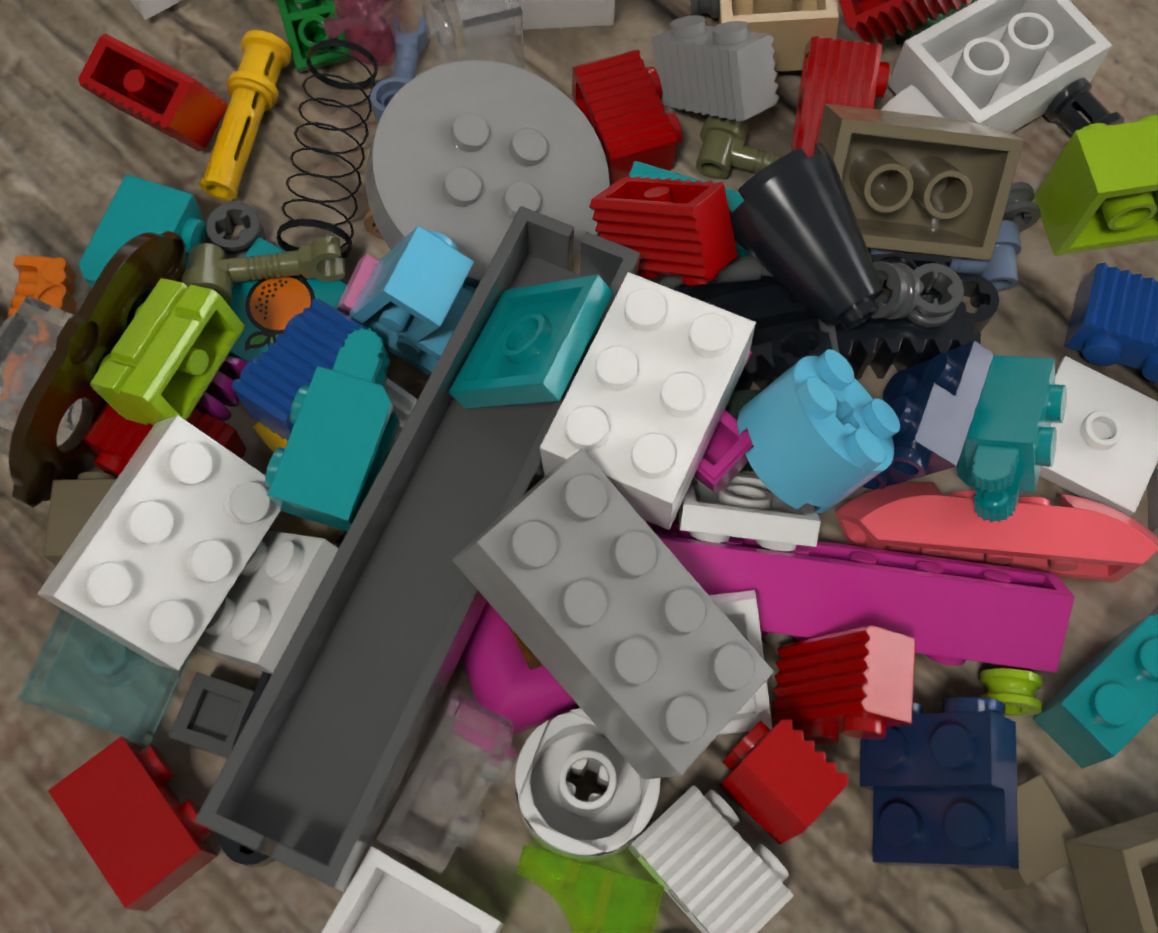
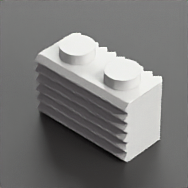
(710, 867)

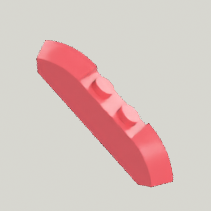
(1068, 539)

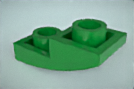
(305, 28)

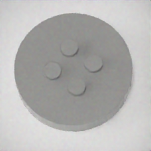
(472, 148)

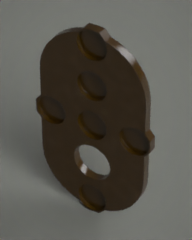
(78, 354)

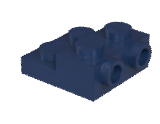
(934, 412)
(945, 789)

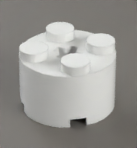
(547, 800)

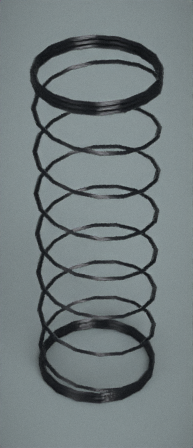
(341, 85)

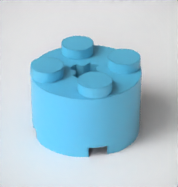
(818, 433)

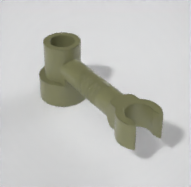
(725, 147)
(212, 270)

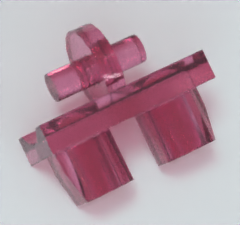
(367, 25)

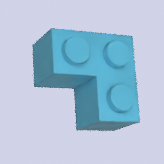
(416, 297)

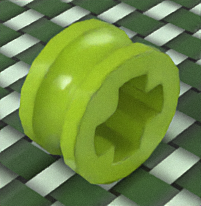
(1014, 689)

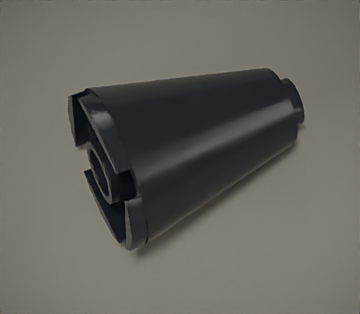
(808, 237)

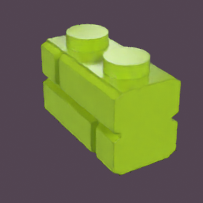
(168, 353)

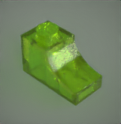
(591, 895)

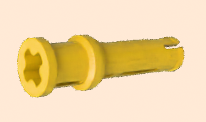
(251, 93)

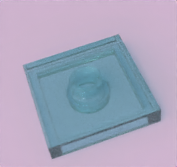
(99, 681)

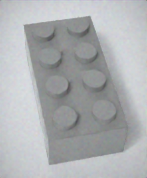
(615, 618)

